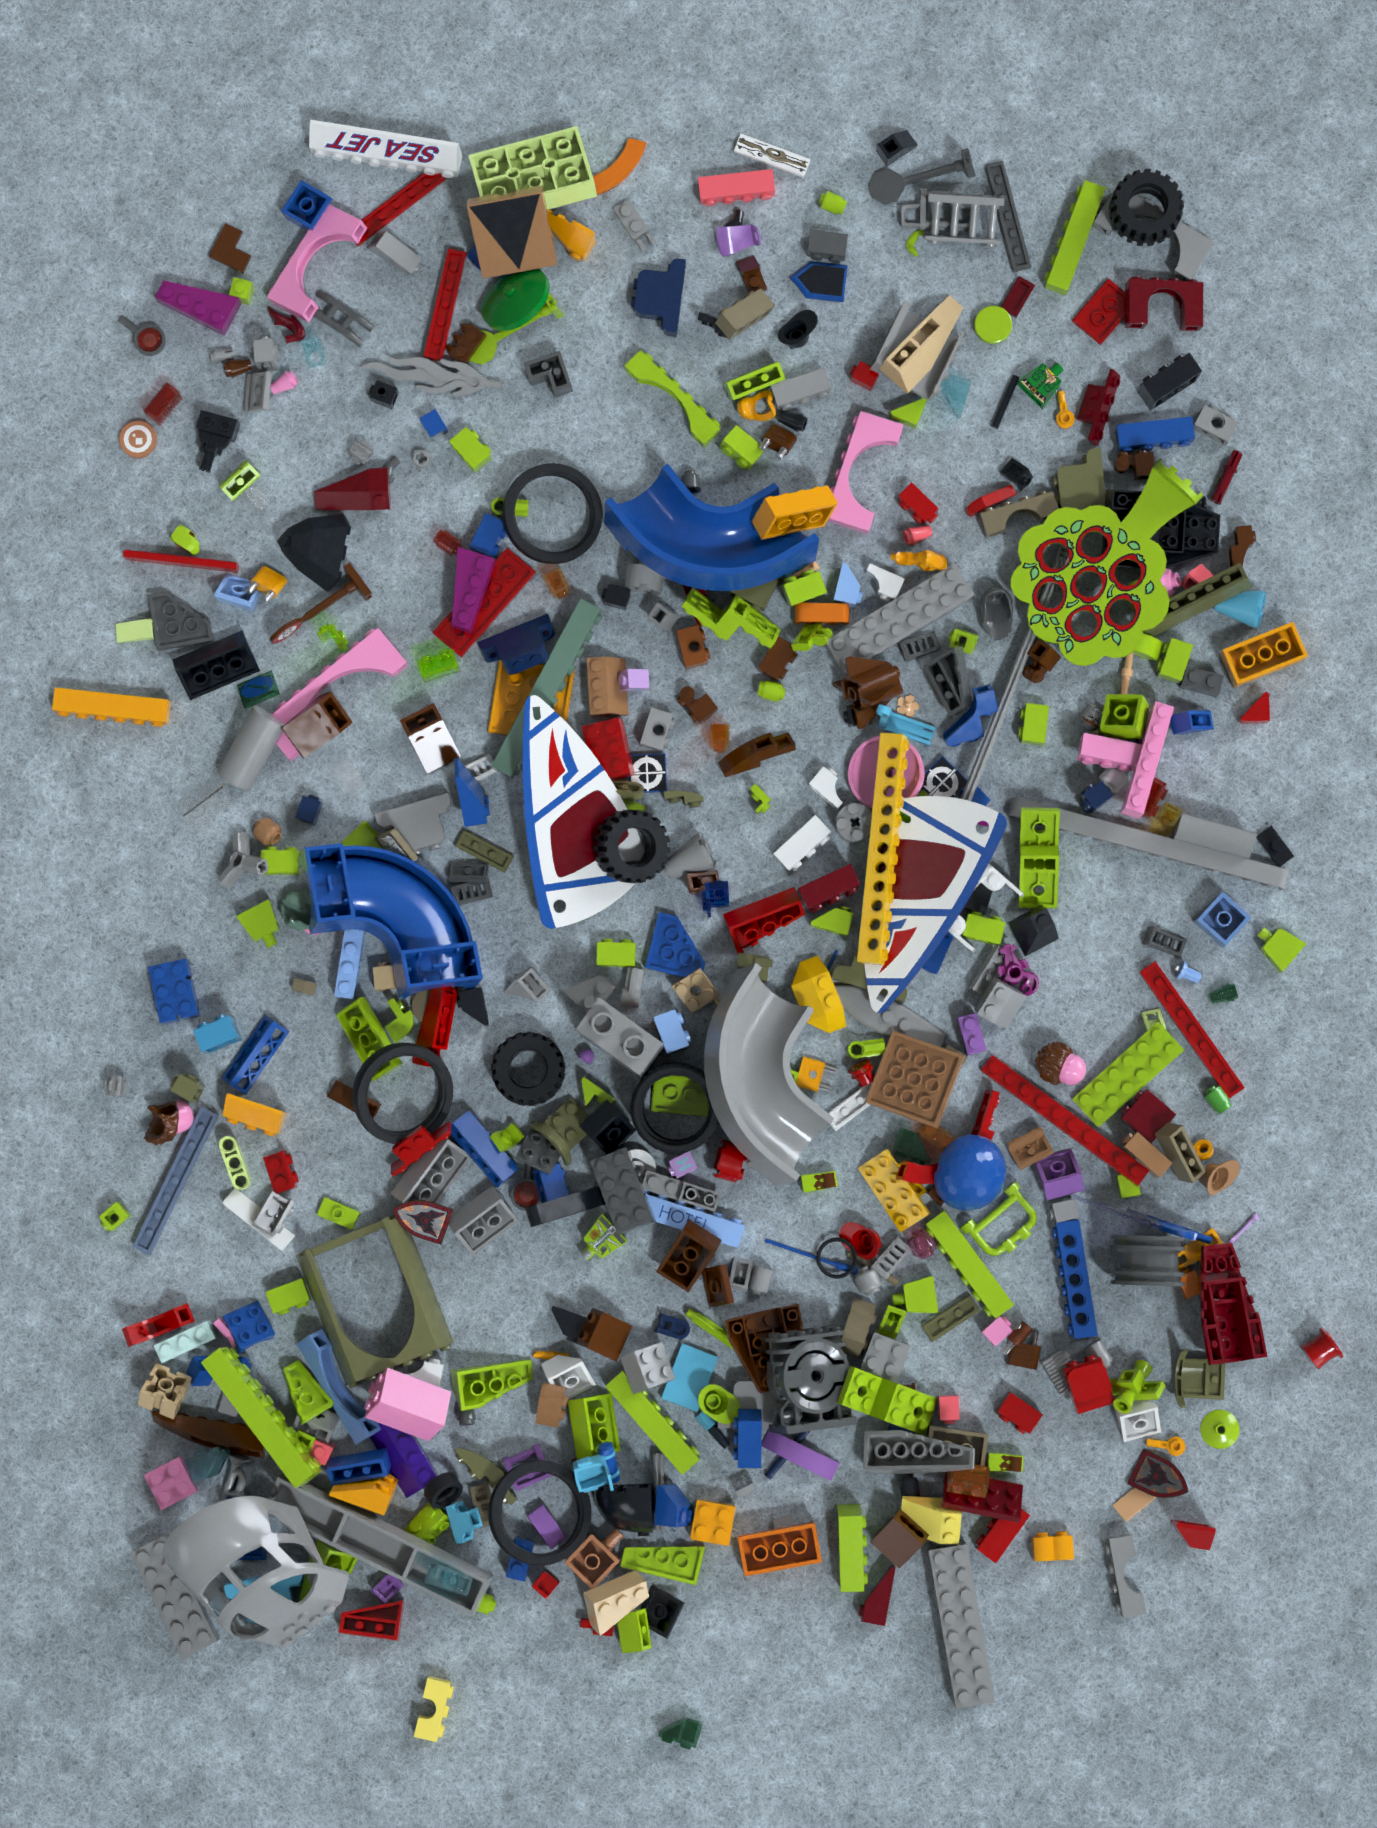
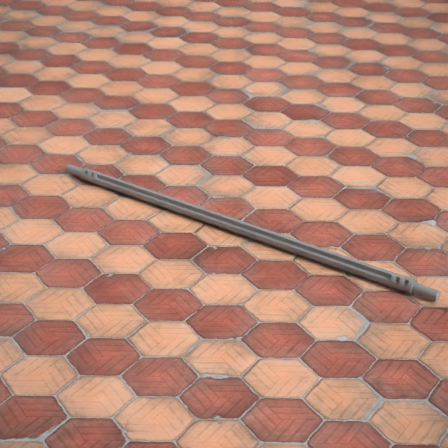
(1010, 687)

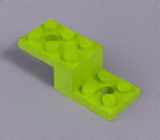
(727, 621)
(1039, 857)
(887, 1400)

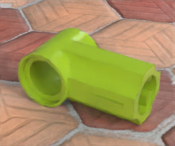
(521, 507)
(867, 1048)

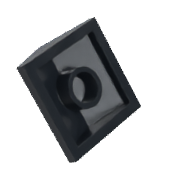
(662, 1611)

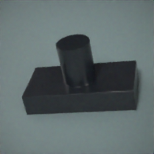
(1274, 846)

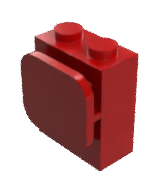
(1088, 1384)

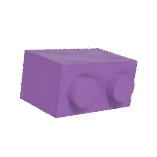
(971, 1034)

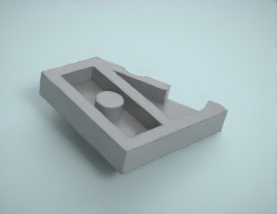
(589, 991)

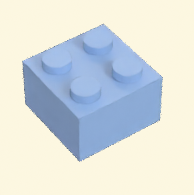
(671, 1031)

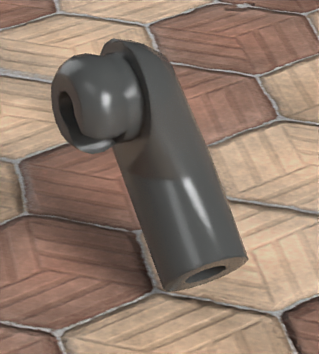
(391, 464)

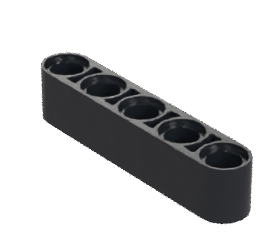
(564, 1206)

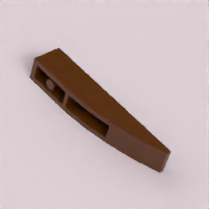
(211, 1433)

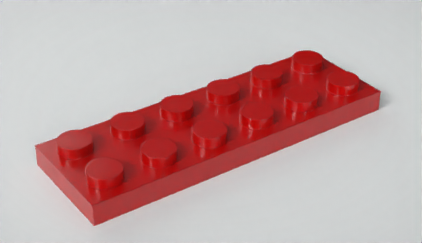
(506, 582)

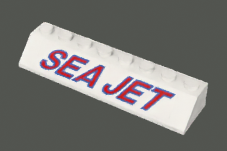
(385, 149)

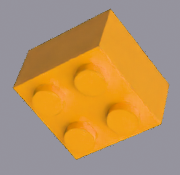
(712, 1522)

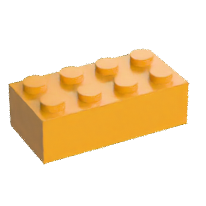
(794, 512)
(1263, 655)

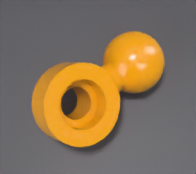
(1204, 1145)

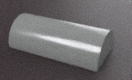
(251, 749)
(1214, 836)

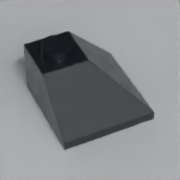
(1034, 930)

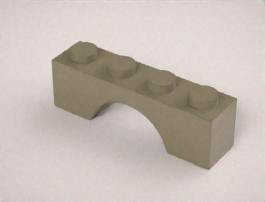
(1040, 506)

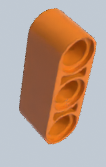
(821, 613)

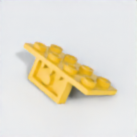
(897, 1197)

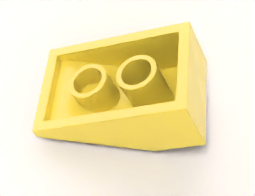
(940, 1523)

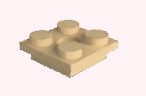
(692, 1000)

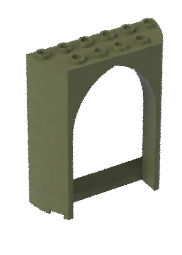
(429, 1327)

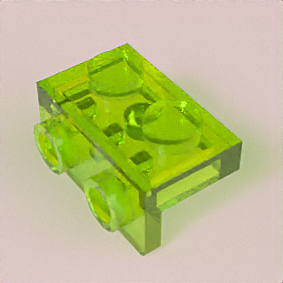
(329, 631)

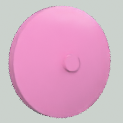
(864, 766)

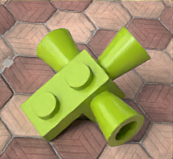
(1133, 1387)

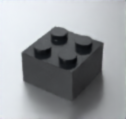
(607, 1127)

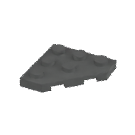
(176, 623)

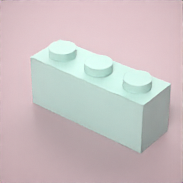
(185, 1341)

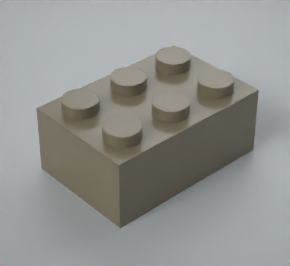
(961, 1437)

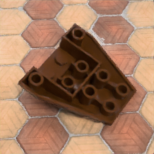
(747, 1337)

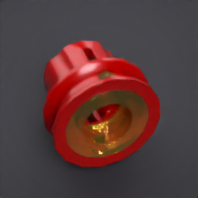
(862, 1072)

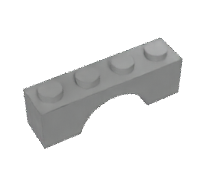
(1121, 1550)

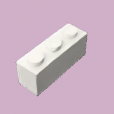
(802, 844)

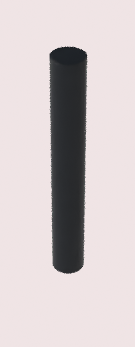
(1005, 401)

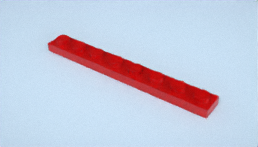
(1191, 1029)

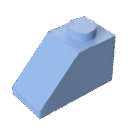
(847, 588)

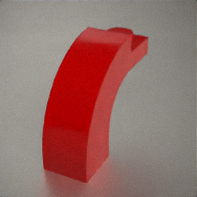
(158, 1325)

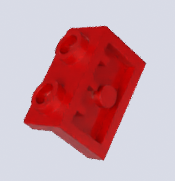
(280, 1171)

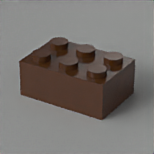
(688, 1255)

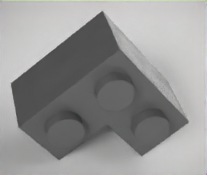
(550, 368)

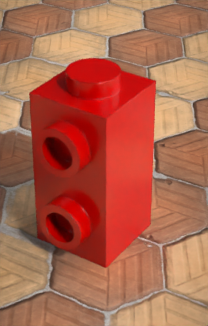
(918, 504)

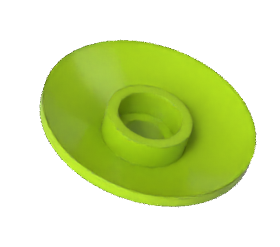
(1210, 1425)

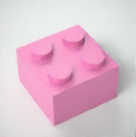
(171, 1482)

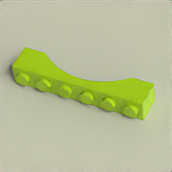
(646, 372)

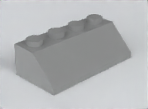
(432, 1173)

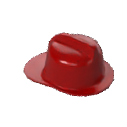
(864, 1240)

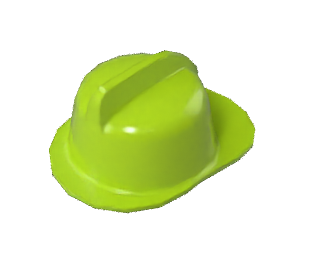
(718, 1403)

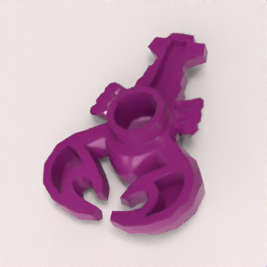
(1014, 971)

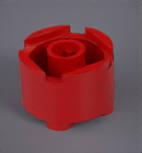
(729, 1162)

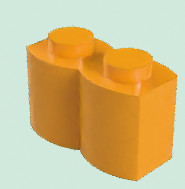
(1052, 1547)

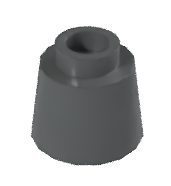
(691, 481)

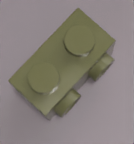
(187, 1087)

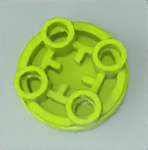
(993, 325)

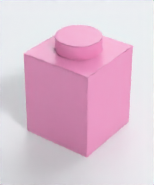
(997, 1330)

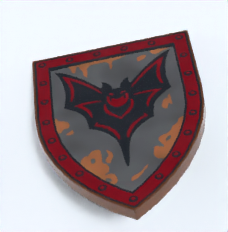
(424, 1219)
(1157, 1477)

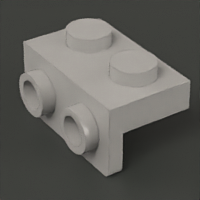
(273, 1214)

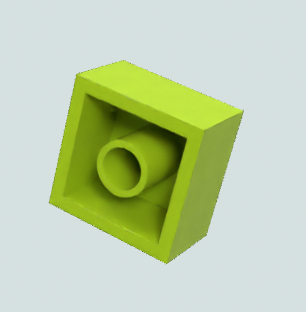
(803, 588)
(1124, 716)

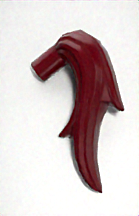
(290, 323)

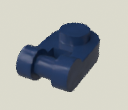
(679, 1329)

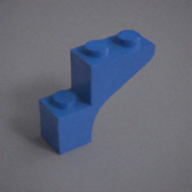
(969, 725)

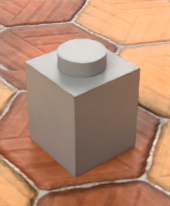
(663, 616)
(1063, 1211)

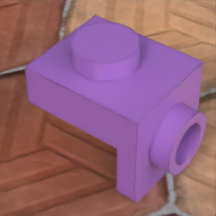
(386, 1588)

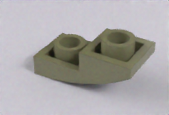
(690, 798)

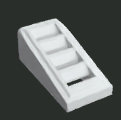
(488, 758)

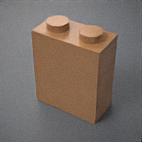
(1145, 1153)

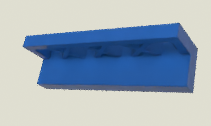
(252, 1052)

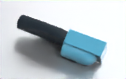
(708, 1424)

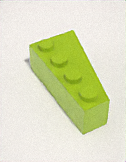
(851, 1548)

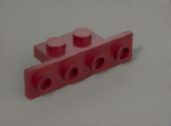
(1097, 405)

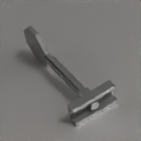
(888, 185)

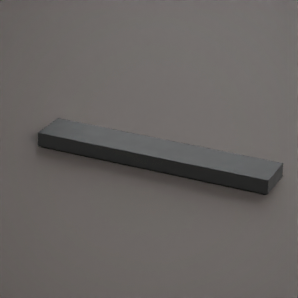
(1008, 217)

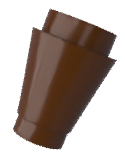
(236, 367)

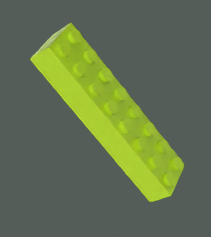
(261, 1416)

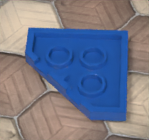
(672, 948)

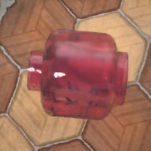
(922, 1244)

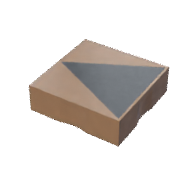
(512, 232)

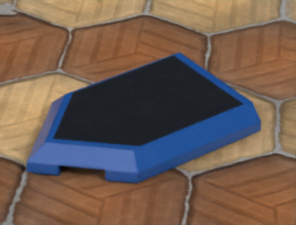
(821, 281)

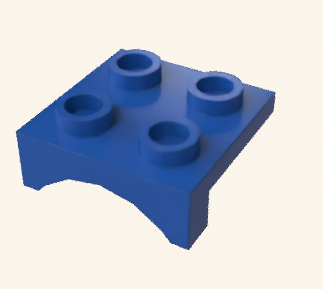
(248, 1326)

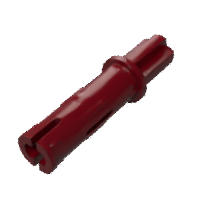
(1226, 477)

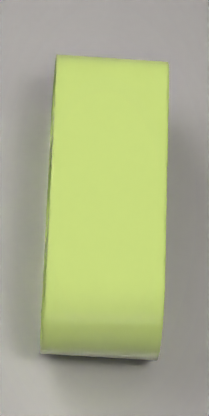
(228, 1155)

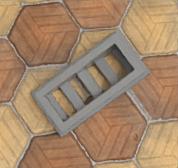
(901, 1252)

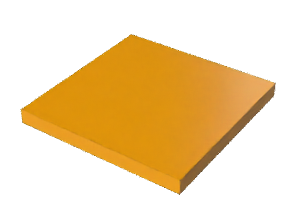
(512, 693)

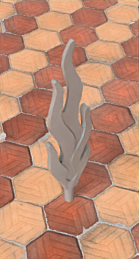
(436, 375)

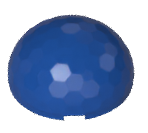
(970, 1173)

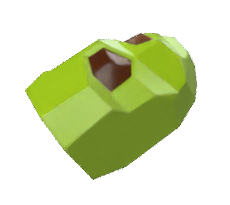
(186, 540)

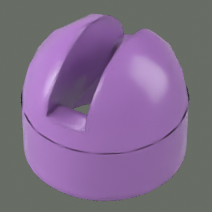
(586, 1055)

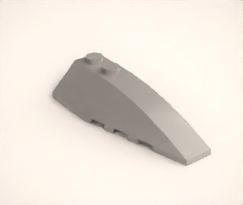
(912, 1453)

